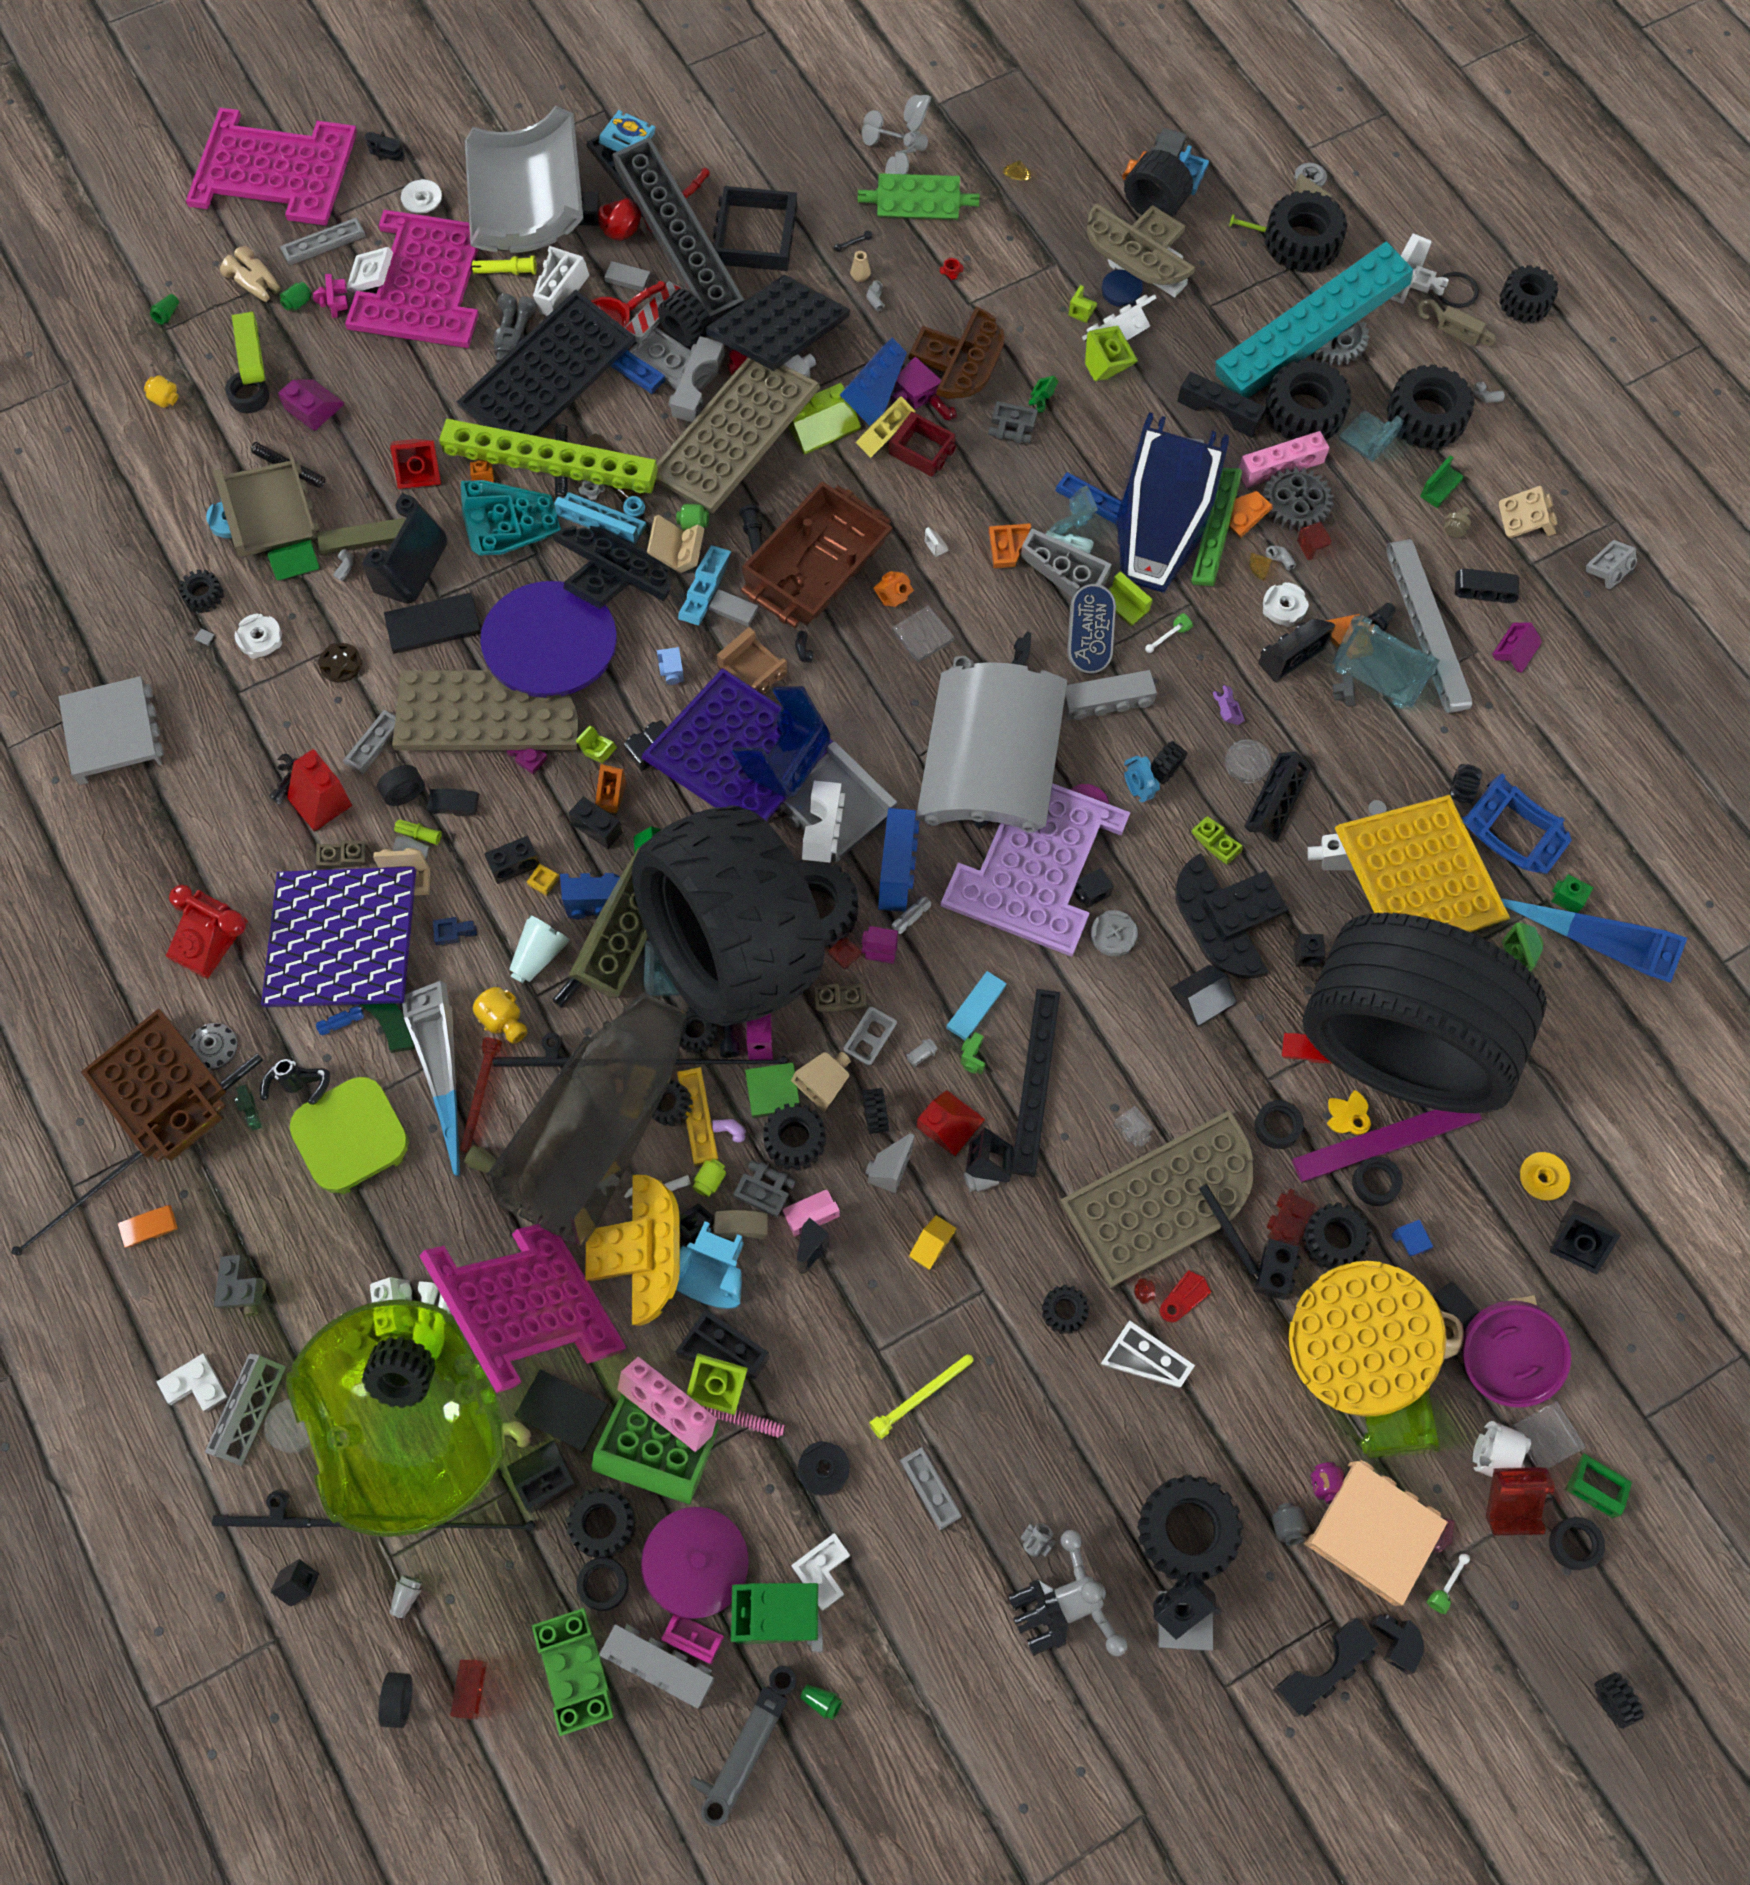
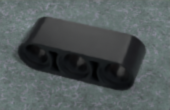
(1487, 585)

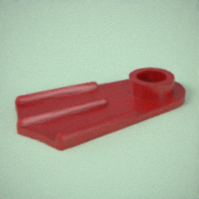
(1185, 1296)

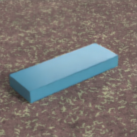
(976, 1006)

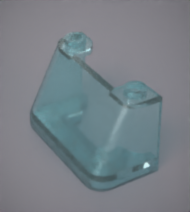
(1383, 662)

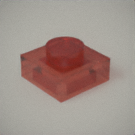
(844, 953)

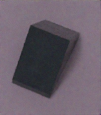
(692, 1222)

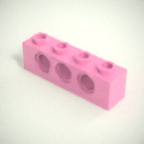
(1298, 453)
(666, 1404)

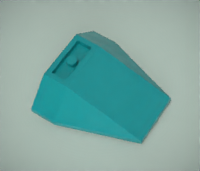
(505, 516)

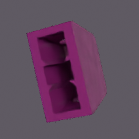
(915, 384)
(760, 1033)

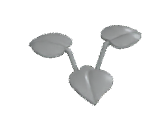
(913, 114)

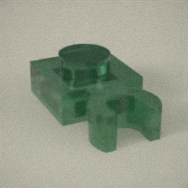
(246, 1102)

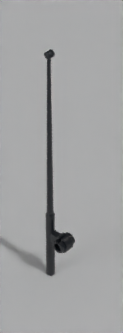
(553, 1060)
(226, 1083)
(278, 1519)

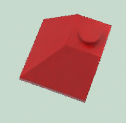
(415, 463)
(949, 1122)

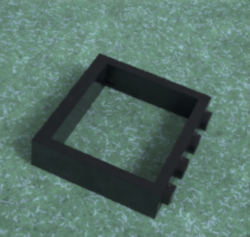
(756, 199)

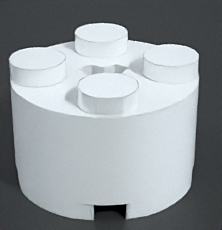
(1500, 1449)

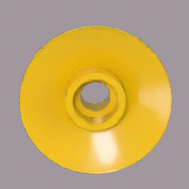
(1553, 1170)

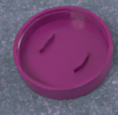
(1516, 1353)

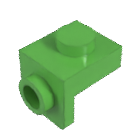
(970, 1049)

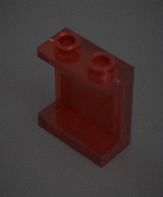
(1518, 1500)

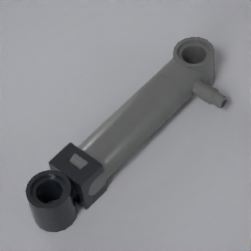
(746, 1749)

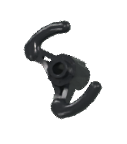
(294, 1078)

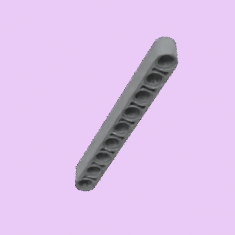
(1429, 625)

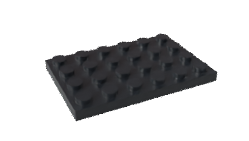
(778, 322)

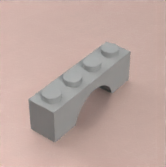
(704, 359)

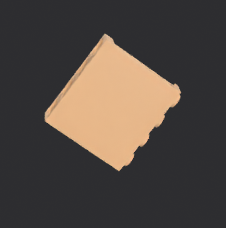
(1377, 1533)

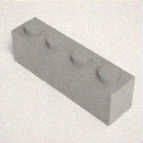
(1109, 695)

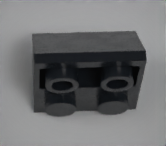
(541, 1477)

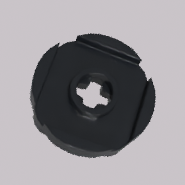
(829, 1454)

